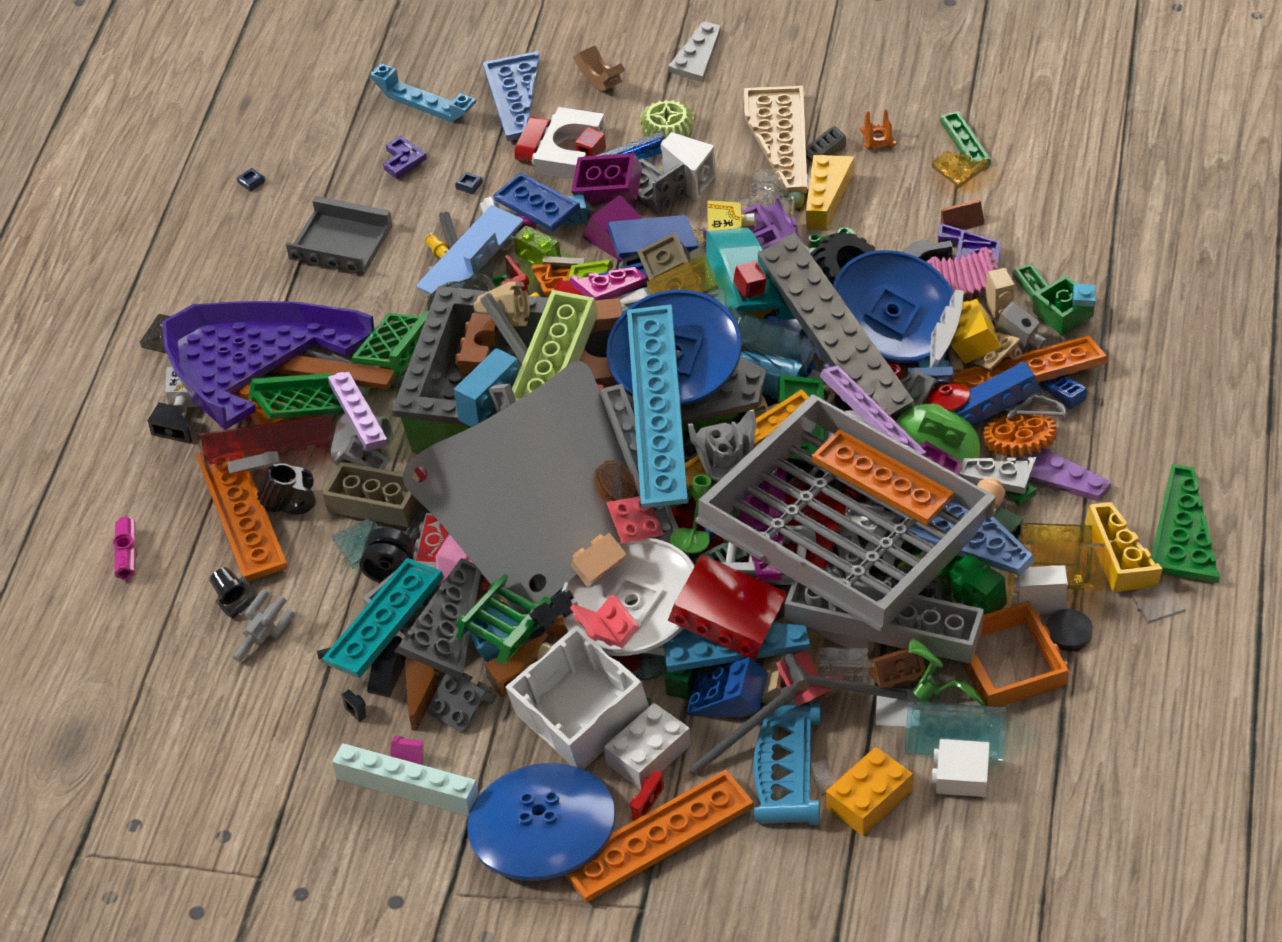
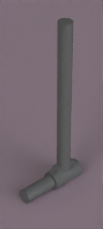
(803, 681)

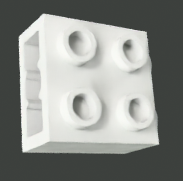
(1043, 588)
(961, 767)

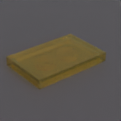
(691, 276)

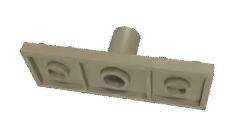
(662, 256)

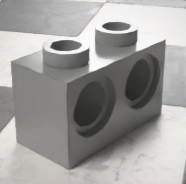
(355, 453)

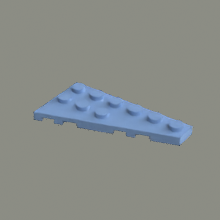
(512, 89)

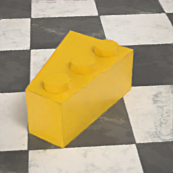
(974, 332)

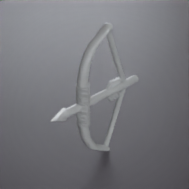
(1038, 399)

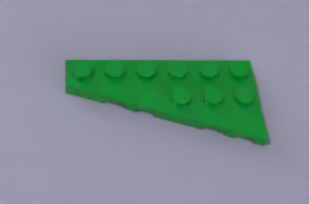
(1182, 533)

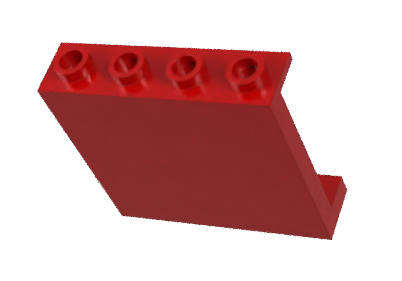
(727, 606)

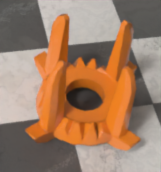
(869, 130)

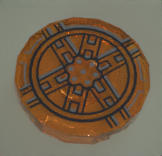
(614, 481)

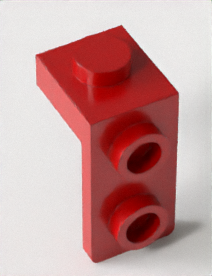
(514, 271)

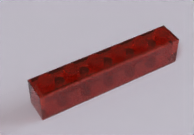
(266, 437)

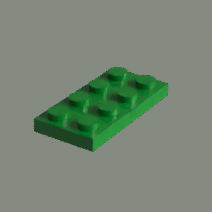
(789, 386)

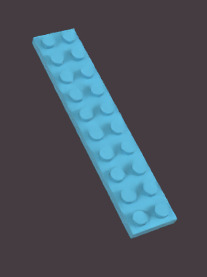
(657, 407)

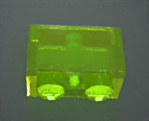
(534, 245)

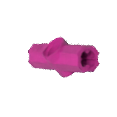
(125, 548)

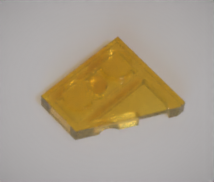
(958, 168)

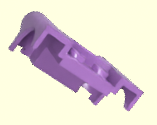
(770, 223)

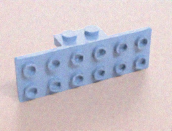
(472, 249)

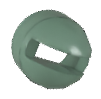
(799, 199)

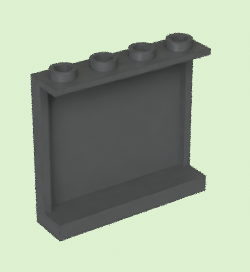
(341, 235)

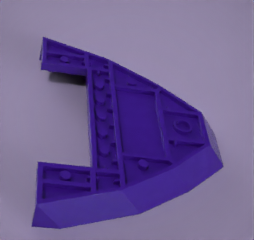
(230, 343)

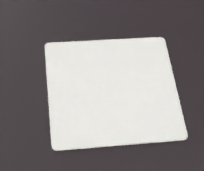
(893, 711)

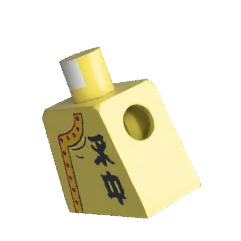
(727, 216)

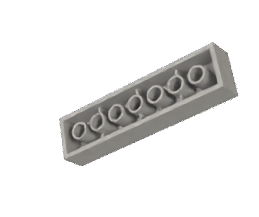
(940, 625)

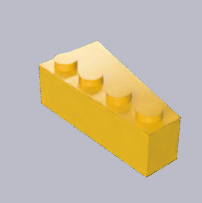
(827, 185)
(1125, 560)

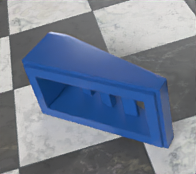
(1070, 400)

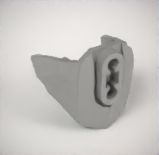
(734, 442)

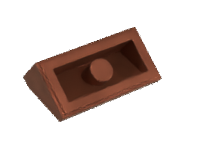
(963, 215)

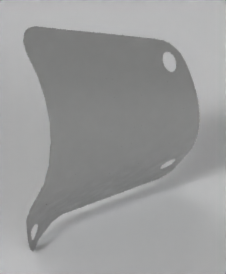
(524, 484)

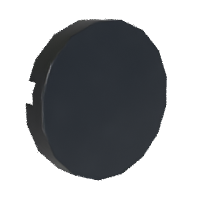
(1069, 629)

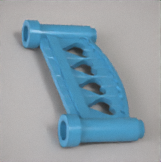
(797, 805)

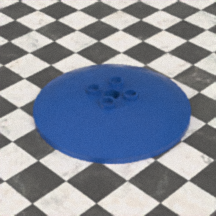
(899, 282)
(703, 334)
(546, 846)

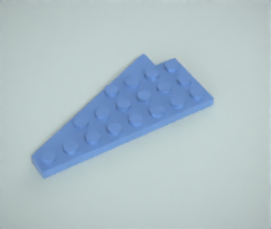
(990, 543)

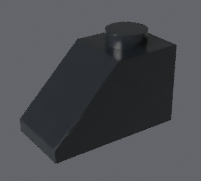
(169, 423)
(386, 671)

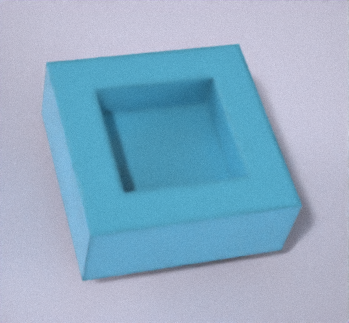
(1084, 295)

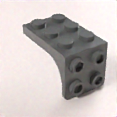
(661, 189)

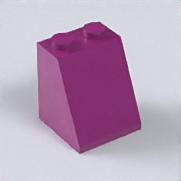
(597, 230)

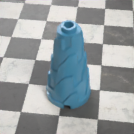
(775, 368)

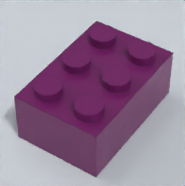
(607, 177)

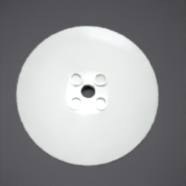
(654, 577)

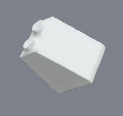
(697, 158)

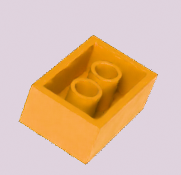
(869, 791)

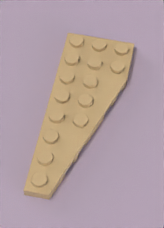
(779, 128)

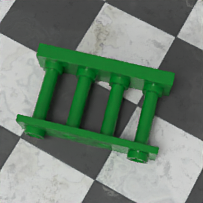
(516, 634)

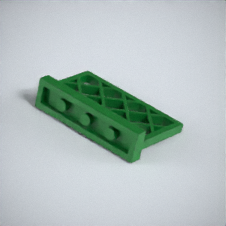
(401, 354)
(289, 389)

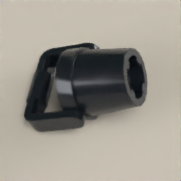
(230, 589)

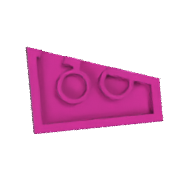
(610, 285)

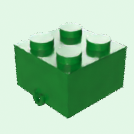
(1056, 306)
(978, 585)

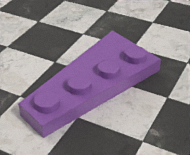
(1067, 475)

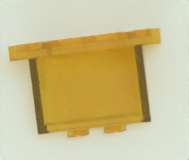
(1066, 546)

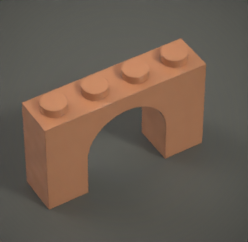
(608, 313)

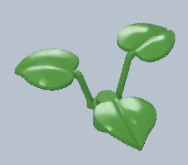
(690, 540)
(928, 684)

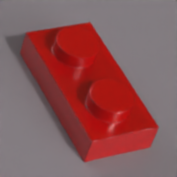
(648, 795)

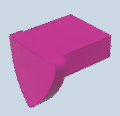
(407, 749)

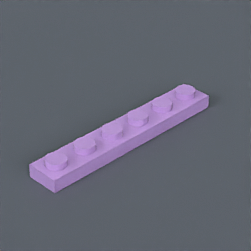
(866, 406)
(357, 411)

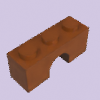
(479, 333)

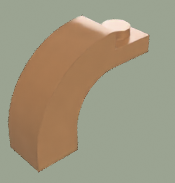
(596, 70)

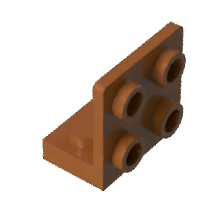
(896, 668)

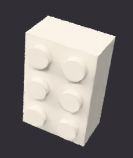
(647, 745)

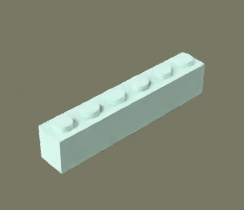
(405, 779)

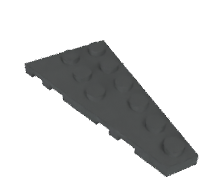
(434, 633)

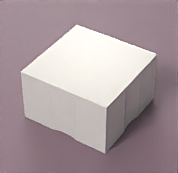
(577, 698)

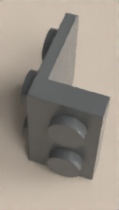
(459, 700)

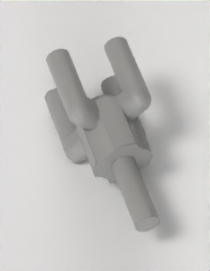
(262, 623)

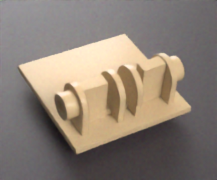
(1009, 349)

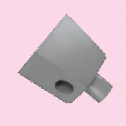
(1020, 324)

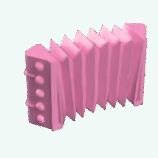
(967, 273)

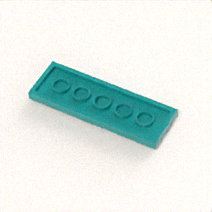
(383, 618)

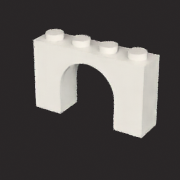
(564, 125)

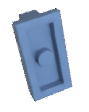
(941, 374)

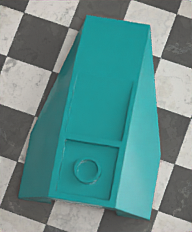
(731, 248)

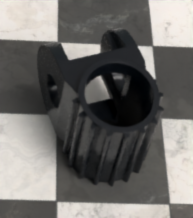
(277, 490)

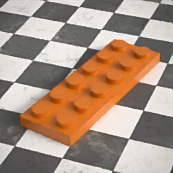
(883, 477)

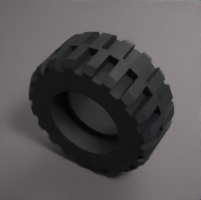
(837, 251)

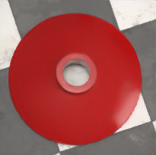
(949, 396)

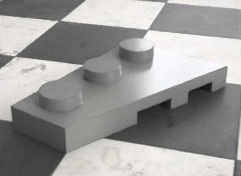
(1011, 473)

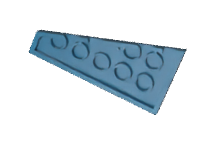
(692, 651)

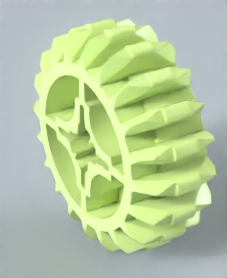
(667, 118)

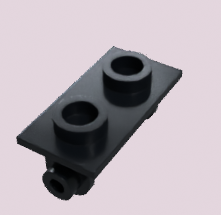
(546, 615)

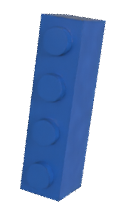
(999, 393)

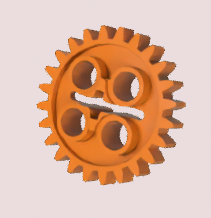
(1020, 434)

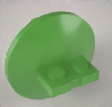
(941, 429)

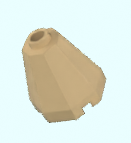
(511, 300)

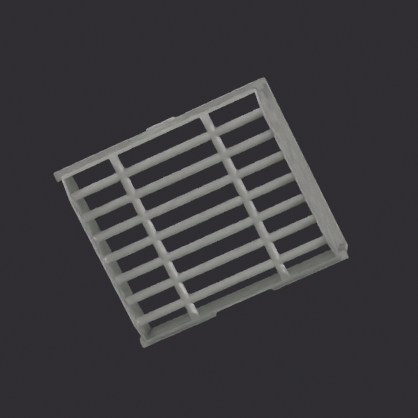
(787, 440)

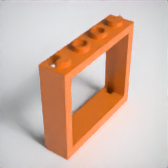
(1030, 687)

